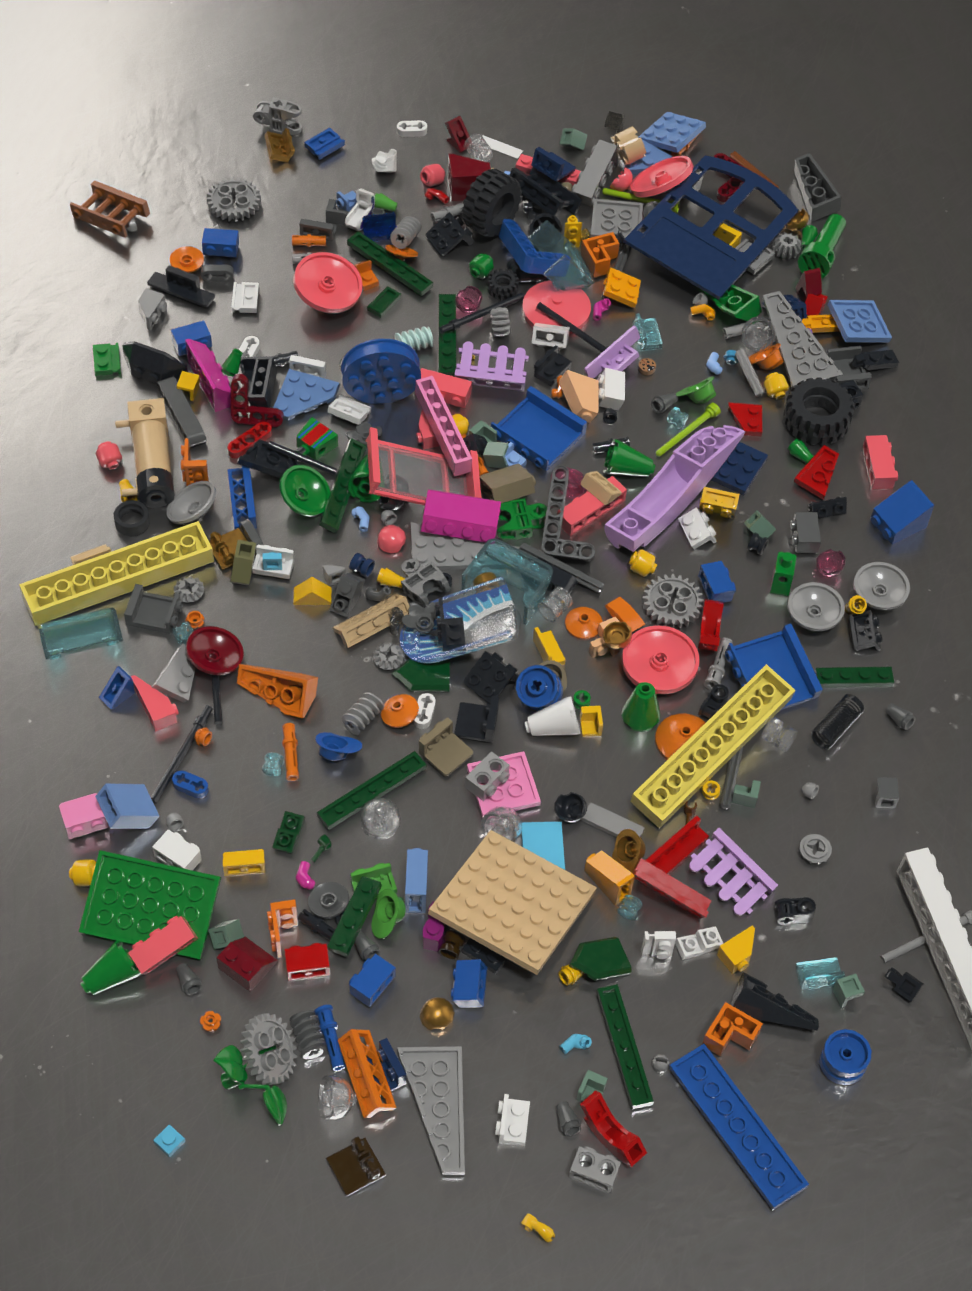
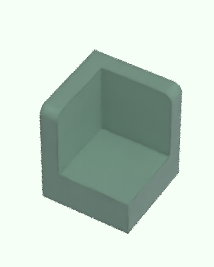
(573, 138)
(484, 430)
(495, 454)
(760, 525)
(745, 795)
(225, 933)
(847, 989)
(591, 1082)

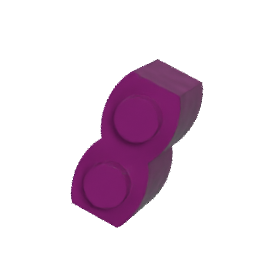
(433, 933)

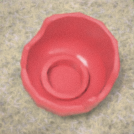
(623, 182)
(391, 539)

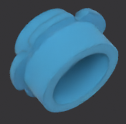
(730, 357)

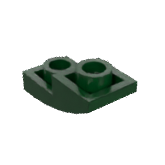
(289, 832)

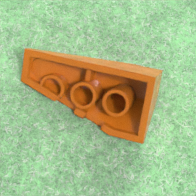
(284, 689)

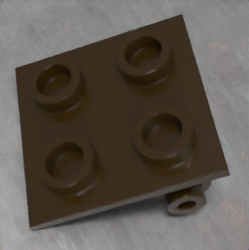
(355, 1166)

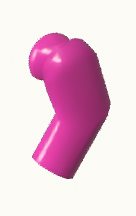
(600, 307)
(302, 876)

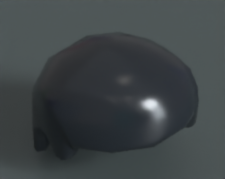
(570, 807)

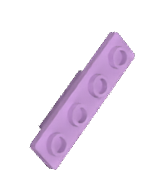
(617, 355)

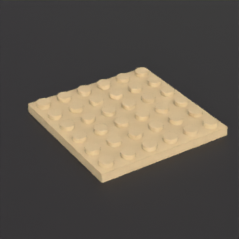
(513, 901)

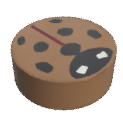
(647, 366)

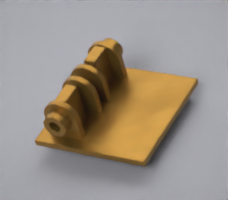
(225, 546)

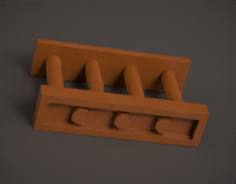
(110, 196)

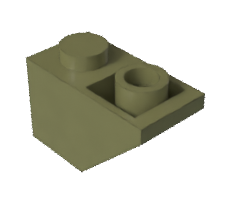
(243, 562)

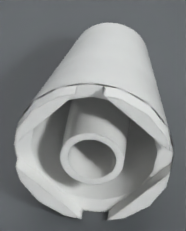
(554, 720)

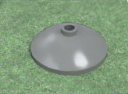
(191, 502)
(884, 579)
(816, 599)

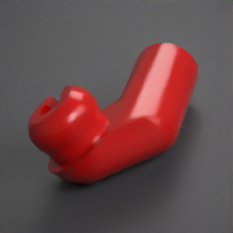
(438, 194)

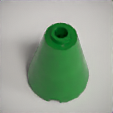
(627, 461)
(359, 483)
(641, 708)
(110, 970)

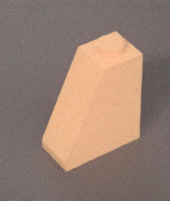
(581, 394)

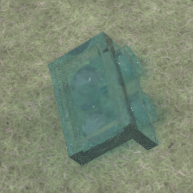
(648, 332)
(819, 973)

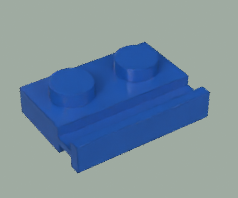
(324, 143)

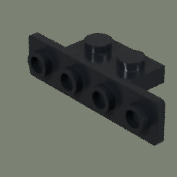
(181, 285)

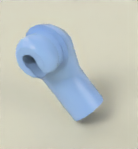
(713, 365)
(360, 513)

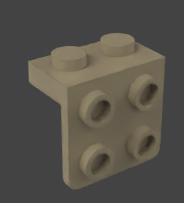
(444, 748)

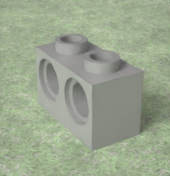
(483, 774)
(592, 1175)

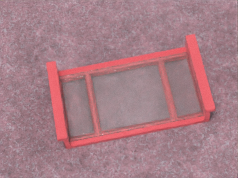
(409, 472)

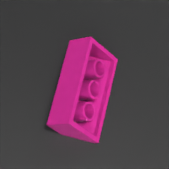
(211, 377)
(460, 516)

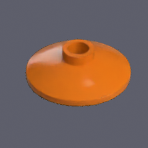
(401, 253)
(187, 259)
(583, 628)
(401, 716)

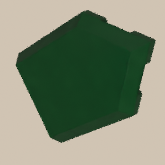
(424, 676)
(601, 959)

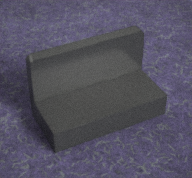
(317, 228)

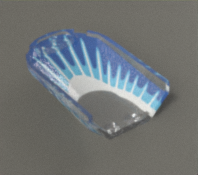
(487, 621)

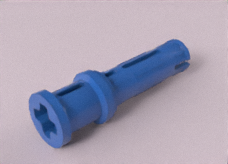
(328, 1028)

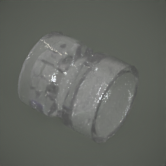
(478, 148)
(555, 604)
(779, 734)

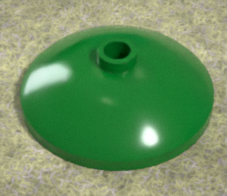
(309, 485)

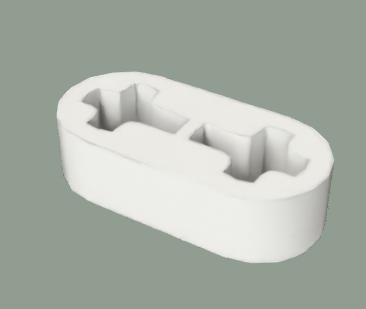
(411, 128)
(253, 350)
(428, 712)

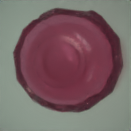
(469, 299)
(830, 563)

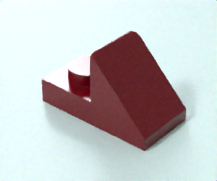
(457, 132)
(810, 282)

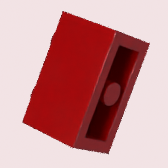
(307, 961)

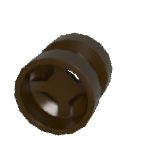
(451, 945)

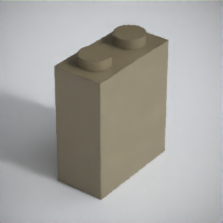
(507, 483)

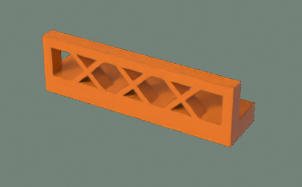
(362, 1072)

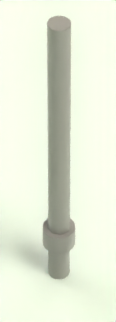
(965, 919)

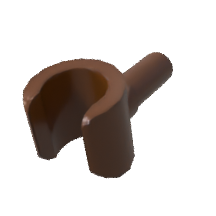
(689, 811)

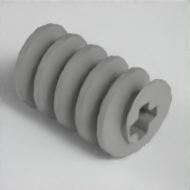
(405, 232)
(362, 713)

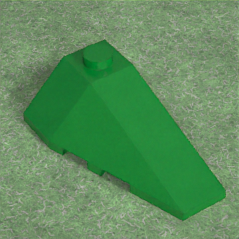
(739, 303)

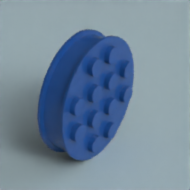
(380, 371)

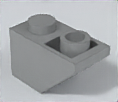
(151, 306)

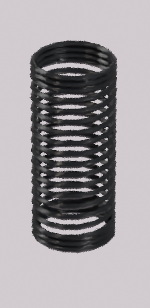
(838, 721)

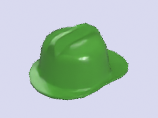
(700, 392)
(388, 912)

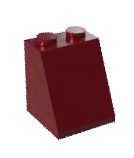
(462, 173)

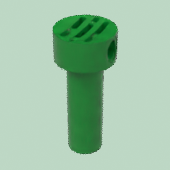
(820, 253)

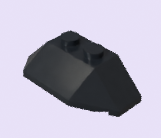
(151, 363)

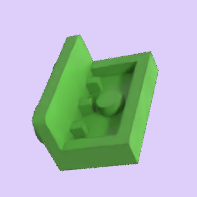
(380, 872)

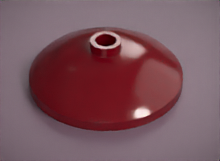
(214, 650)

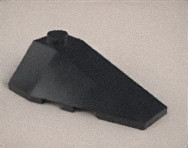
(763, 1005)

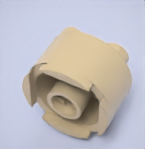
(629, 145)

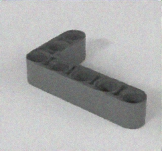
(556, 520)

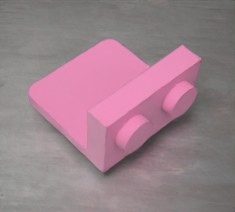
(82, 816)

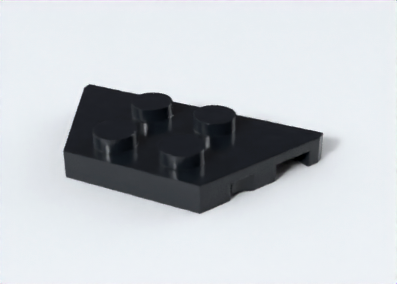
(266, 459)

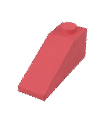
(425, 433)
(156, 705)

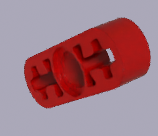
(251, 433)

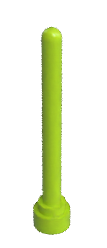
(624, 195)
(711, 411)

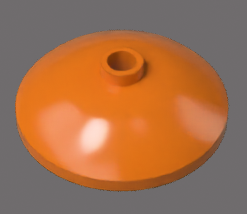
(670, 733)

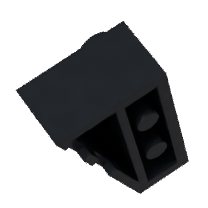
(261, 377)

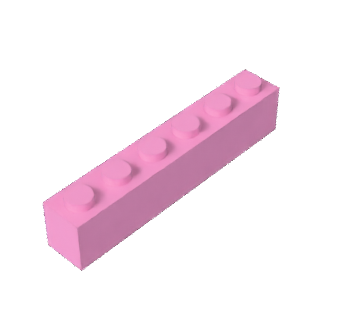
(443, 426)

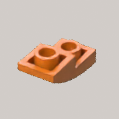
(625, 613)

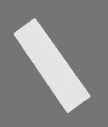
(503, 148)

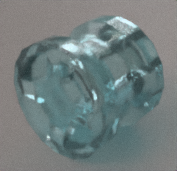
(677, 417)
(182, 632)
(273, 764)
(630, 907)

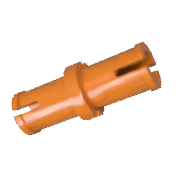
(308, 240)

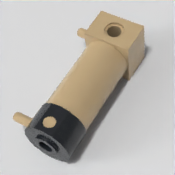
(151, 452)

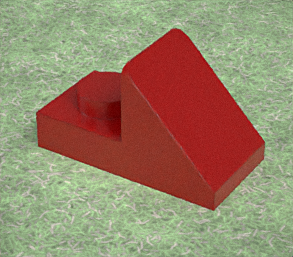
(815, 304)

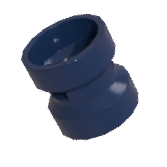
(362, 565)

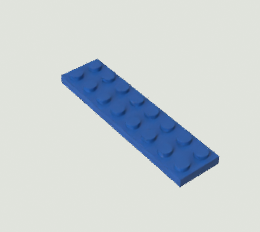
(738, 1126)

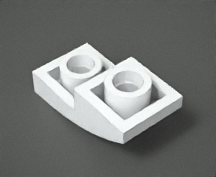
(699, 943)

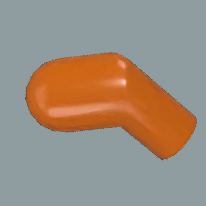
(557, 393)

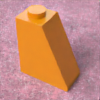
(609, 876)

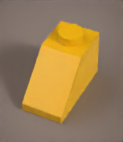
(737, 951)

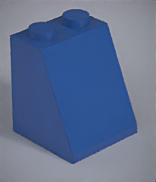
(902, 513)

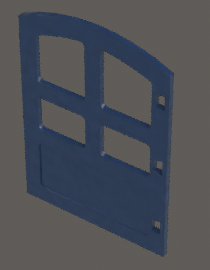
(693, 250)

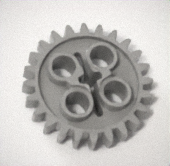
(246, 195)
(684, 608)
(275, 1064)

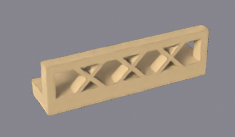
(370, 620)

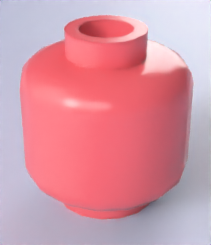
(432, 175)
(108, 455)

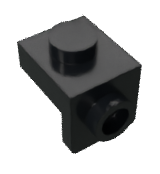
(475, 443)

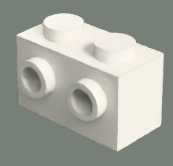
(550, 335)
(611, 389)
(176, 852)

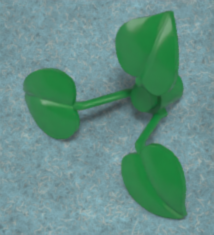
(235, 1075)

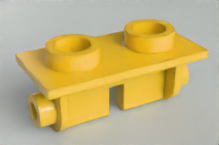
(573, 230)

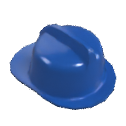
(336, 747)

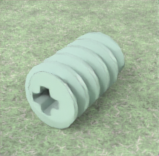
(416, 337)

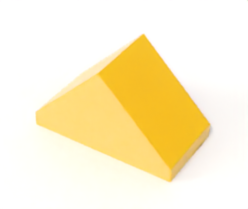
(312, 593)

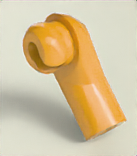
(705, 310)

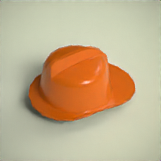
(768, 359)

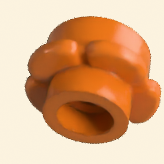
(195, 615)
(203, 736)
(210, 1026)

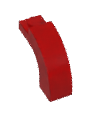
(710, 625)
(610, 1132)

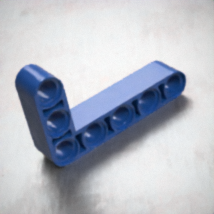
(523, 251)

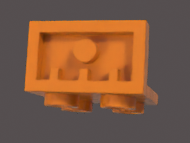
(192, 470)
(282, 915)

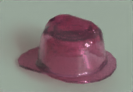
(574, 488)

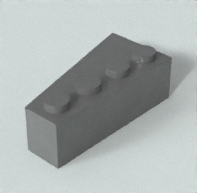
(816, 189)

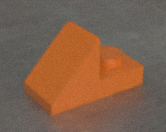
(368, 278)

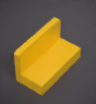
(548, 646)
(243, 862)

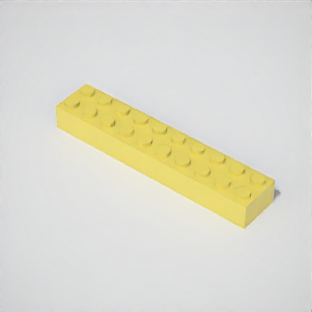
(116, 573)
(712, 746)

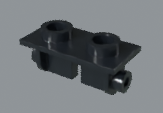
(829, 507)

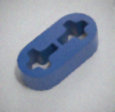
(190, 784)

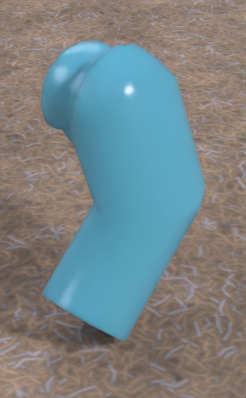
(575, 1041)

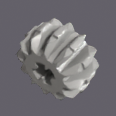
(786, 246)
(500, 322)

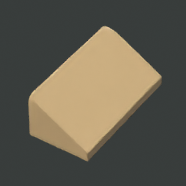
(600, 487)

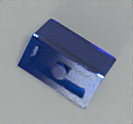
(379, 226)

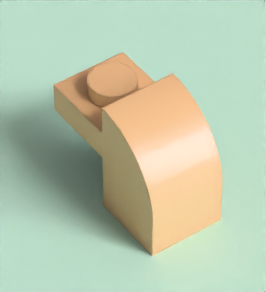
(598, 646)

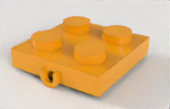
(621, 287)

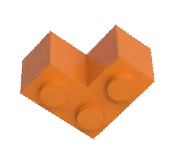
(598, 253)
(734, 1026)

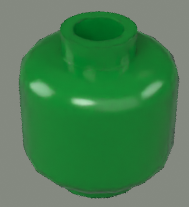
(481, 266)

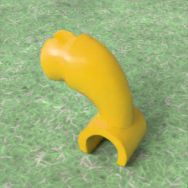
(543, 1230)

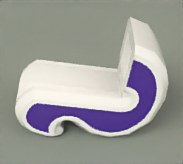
(363, 207)

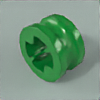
(581, 694)

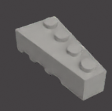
(596, 170)

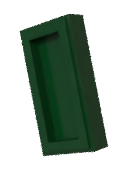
(384, 302)

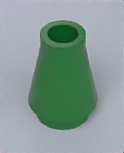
(809, 234)
(232, 363)
(800, 451)

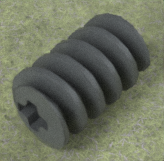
(306, 1034)

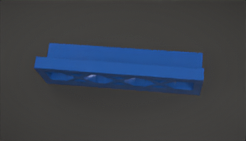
(249, 501)

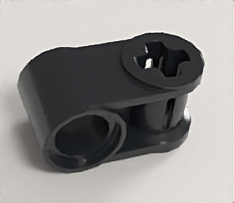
(712, 703)
(793, 910)

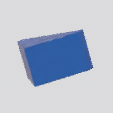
(117, 689)

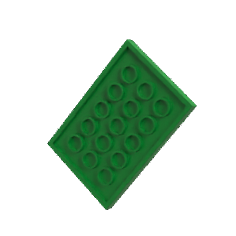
(139, 896)

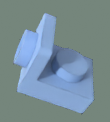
(513, 457)

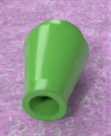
(384, 203)

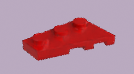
(818, 472)

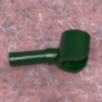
(325, 844)

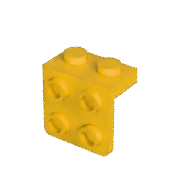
(719, 502)

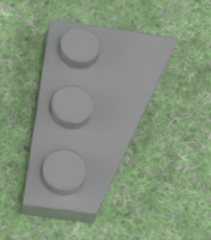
(177, 676)

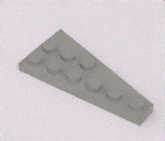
(799, 348)
(442, 550)
(438, 1092)

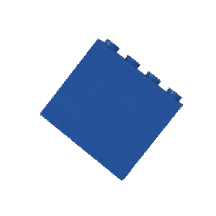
(540, 429)
(784, 656)

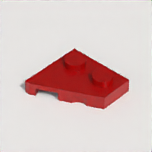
(747, 417)

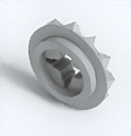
(185, 594)
(395, 659)
(807, 845)

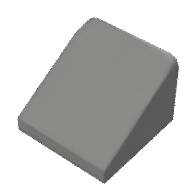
(332, 574)

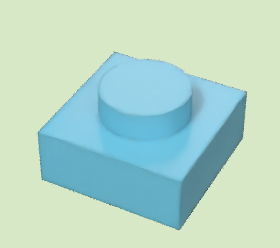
(272, 561)
(169, 1140)

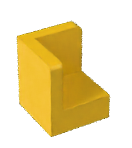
(190, 383)
(591, 721)

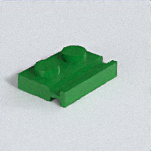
(106, 359)

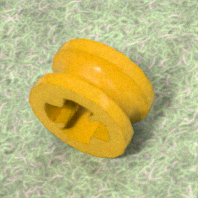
(708, 795)

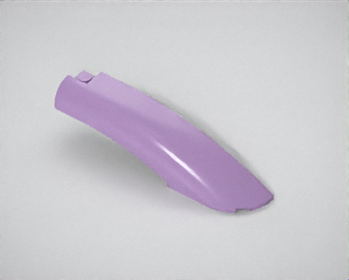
(673, 487)

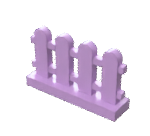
(492, 377)
(742, 877)

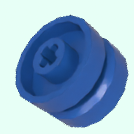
(533, 678)
(845, 1057)

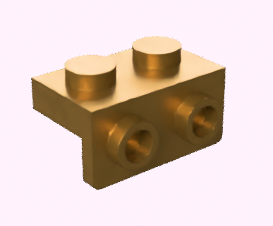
(280, 145)

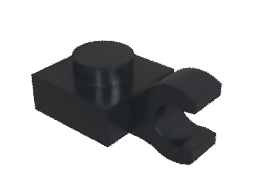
(906, 985)

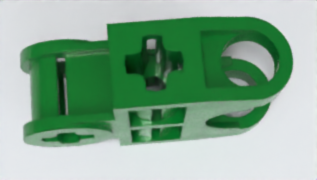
(520, 519)

